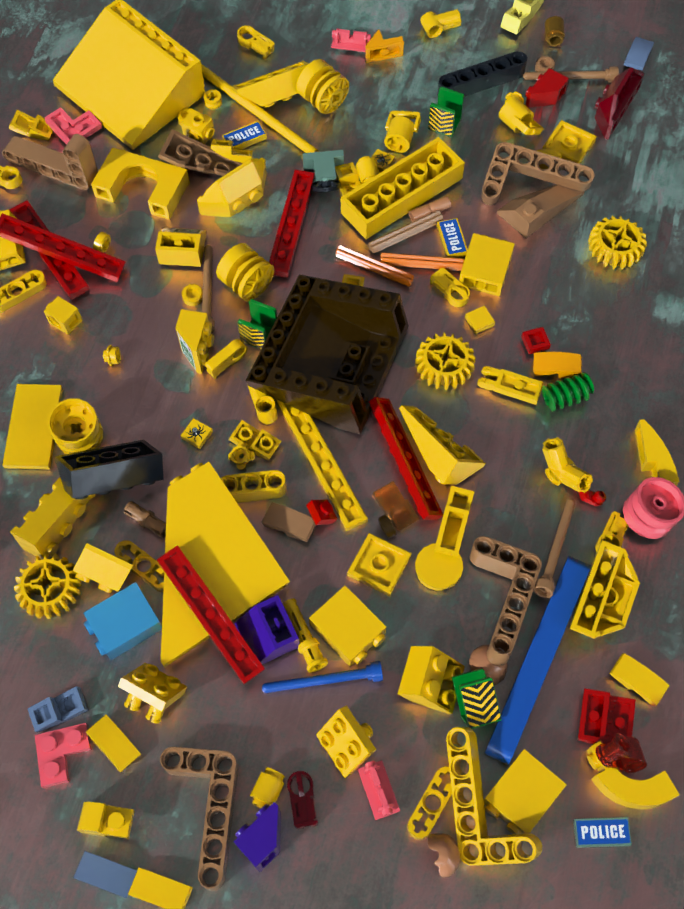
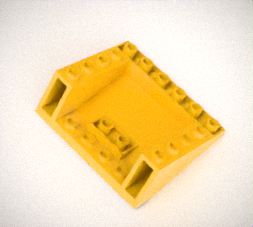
(130, 75)

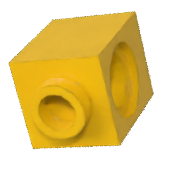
(63, 315)

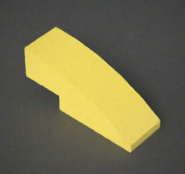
(520, 14)

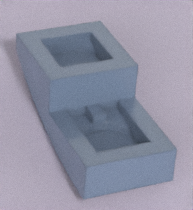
(638, 53)
(57, 710)
(105, 874)

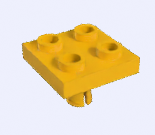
(346, 741)

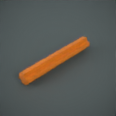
(422, 261)
(374, 265)

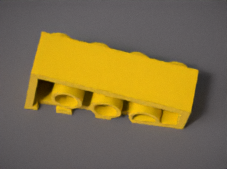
(50, 521)

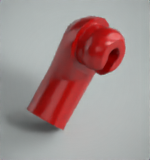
(593, 498)

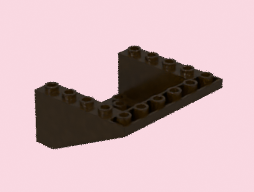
(331, 350)

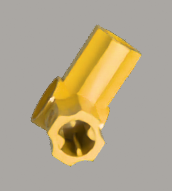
(562, 468)

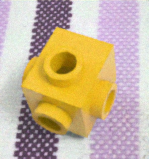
(198, 126)

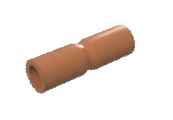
(439, 204)

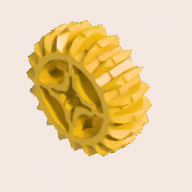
(626, 251)
(456, 368)
(29, 584)

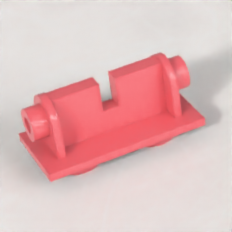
(345, 41)
(378, 789)

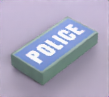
(602, 832)

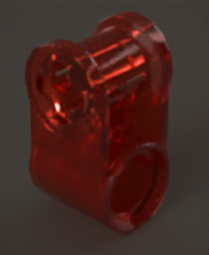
(622, 754)

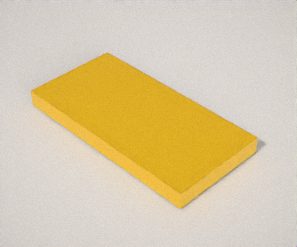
(29, 438)

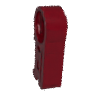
(302, 804)

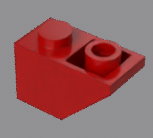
(547, 90)

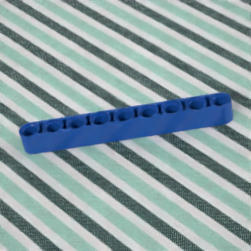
(537, 661)

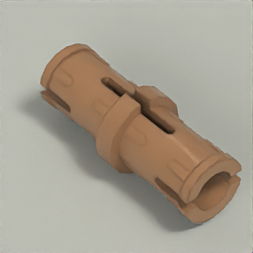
(146, 518)

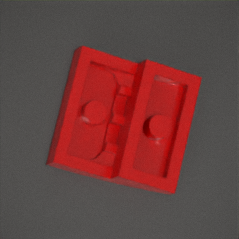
(605, 716)

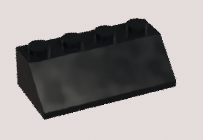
(109, 468)

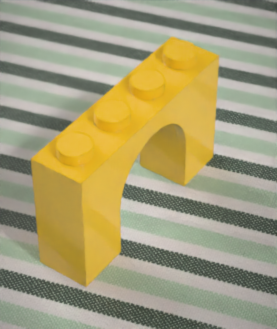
(123, 166)

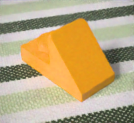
(380, 49)

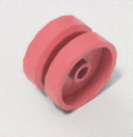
(654, 508)

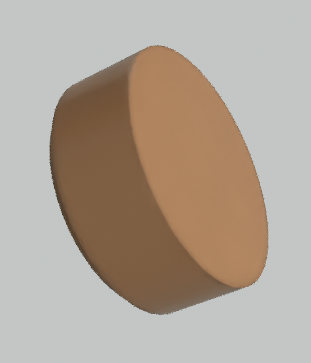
(544, 63)

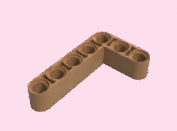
(73, 166)
(533, 170)
(516, 570)
(214, 805)

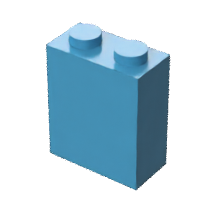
(122, 621)

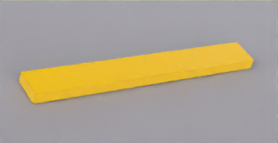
(324, 466)

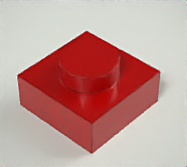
(535, 340)
(321, 512)

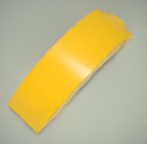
(631, 792)

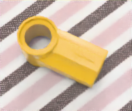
(435, 24)
(261, 402)

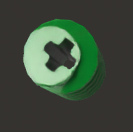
(567, 390)

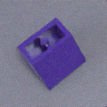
(268, 630)
(262, 838)

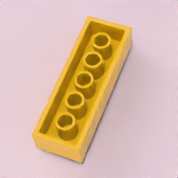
(402, 187)

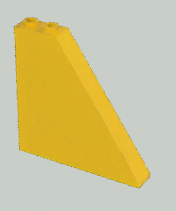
(222, 551)

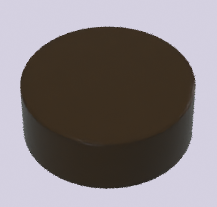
(387, 526)

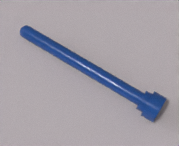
(372, 672)

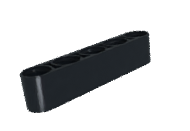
(485, 74)

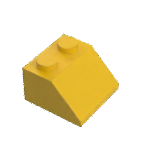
(102, 568)

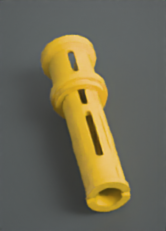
(308, 646)

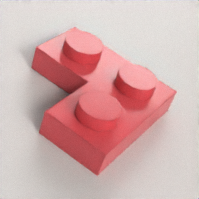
(66, 127)
(54, 747)

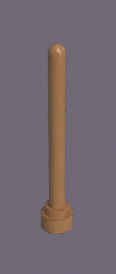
(608, 75)
(207, 284)
(545, 584)

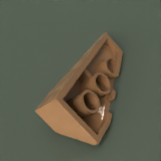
(194, 155)
(536, 209)

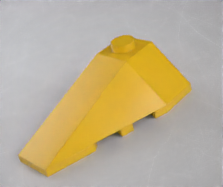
(442, 455)

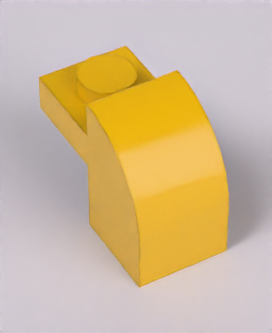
(105, 820)

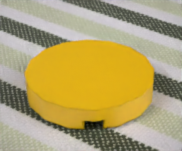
(438, 570)

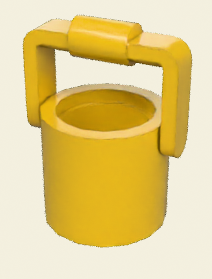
(519, 117)
(401, 130)

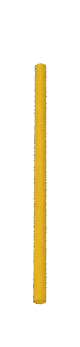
(258, 111)

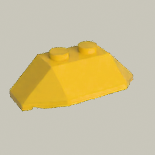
(272, 86)
(235, 190)
(606, 593)

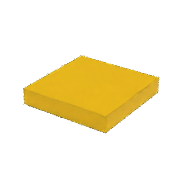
(571, 142)
(379, 564)

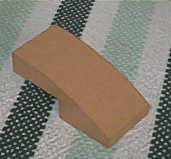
(290, 521)

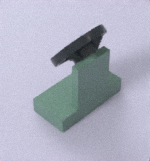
(324, 165)

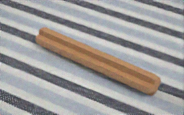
(405, 232)

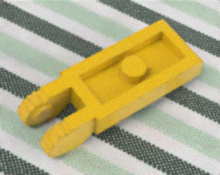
(511, 384)

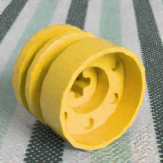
(322, 86)
(245, 271)
(75, 426)

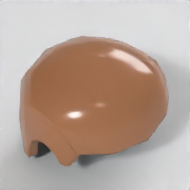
(479, 660)
(448, 853)

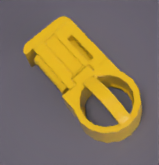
(258, 42)
(6, 172)
(449, 284)
(227, 356)
(613, 531)

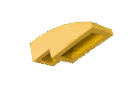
(654, 454)
(454, 521)

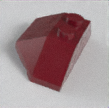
(616, 100)

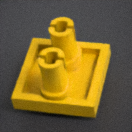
(152, 687)

